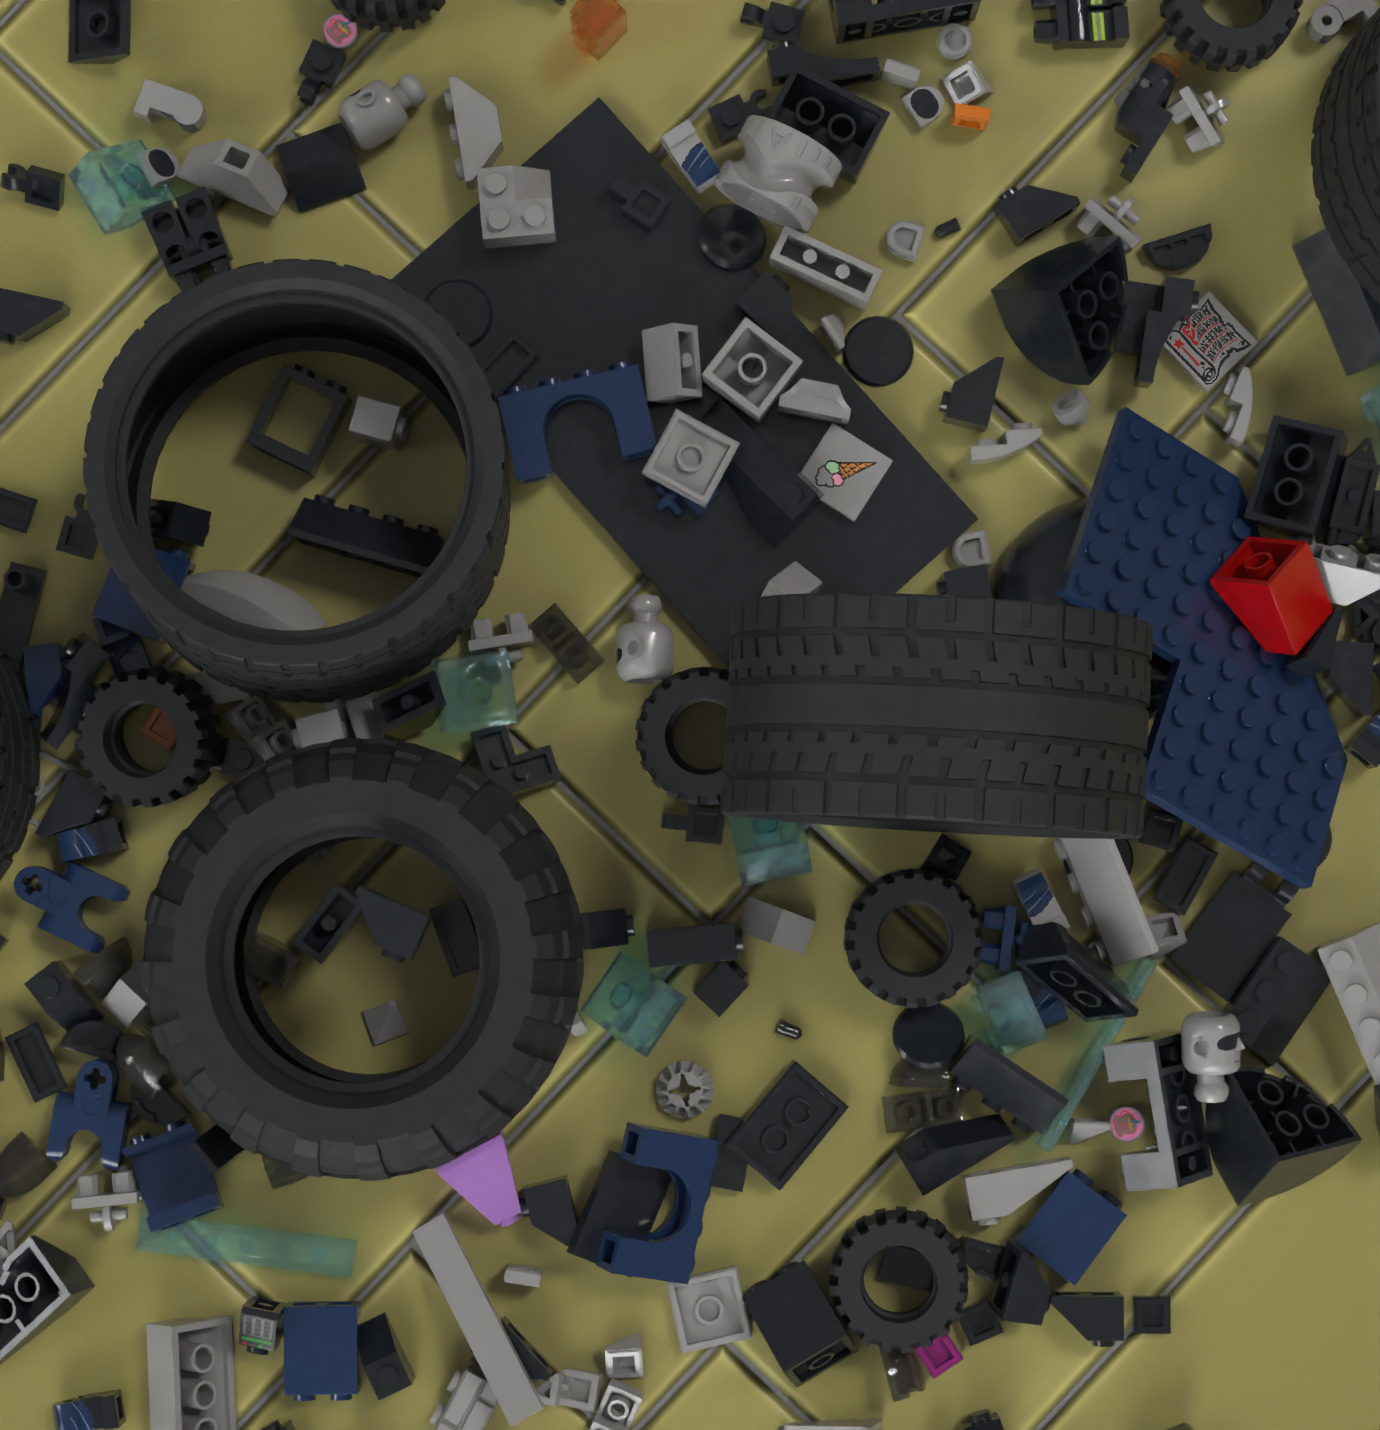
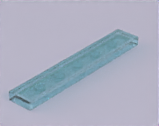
(1093, 1057)
(251, 1246)

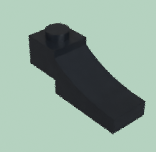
(838, 71)
(1175, 304)
(82, 662)

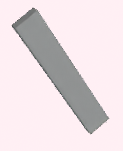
(478, 1320)

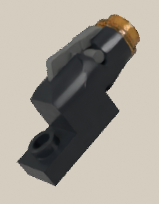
(1142, 110)

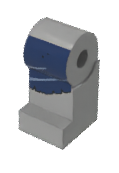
(1336, 14)
(170, 104)
(690, 156)
(1038, 900)

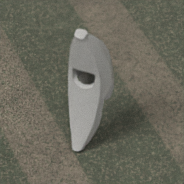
(256, 603)

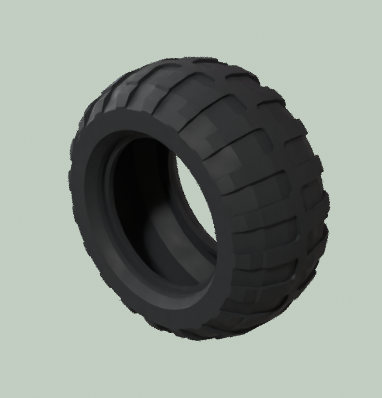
(208, 997)

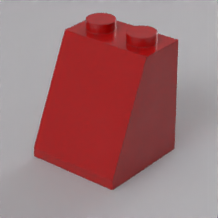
(1274, 592)

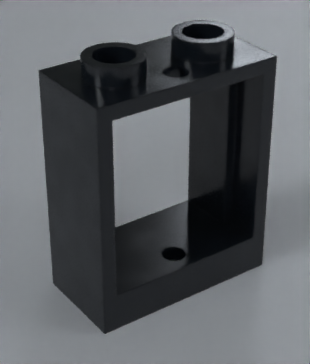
(284, 453)
(693, 944)

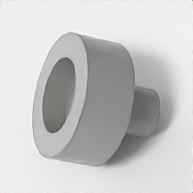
(1071, 408)

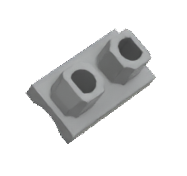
(1190, 105)
(1098, 214)
(517, 635)
(90, 1196)

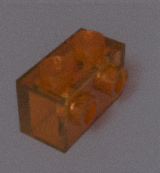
(597, 26)

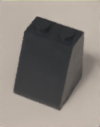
(799, 1323)

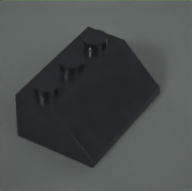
(831, 117)
(1296, 477)
(1074, 974)
(1276, 998)
(1006, 1086)

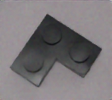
(512, 771)

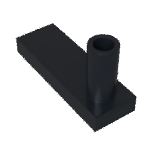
(19, 609)

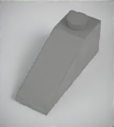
(1005, 1189)

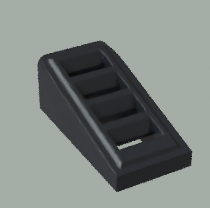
(1318, 650)

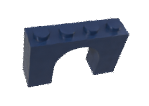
(616, 390)
(670, 1249)

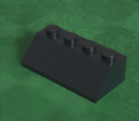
(1344, 304)
(364, 537)

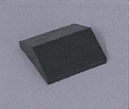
(99, 31)
(321, 167)

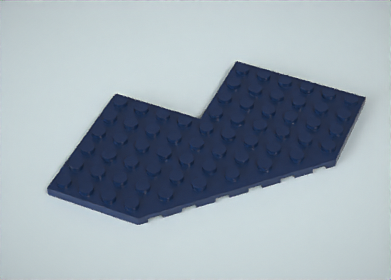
(1236, 732)

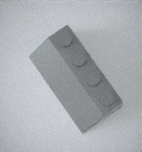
(1107, 899)
(1355, 974)
(191, 1374)

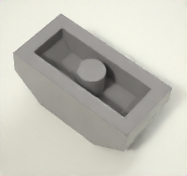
(815, 401)

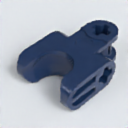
(65, 898)
(92, 1109)

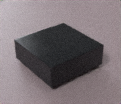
(1161, 830)
(1151, 1314)
(979, 1322)

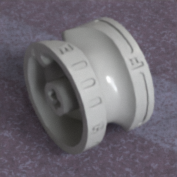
(778, 173)

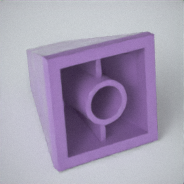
(486, 1180)

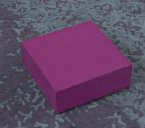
(939, 1356)

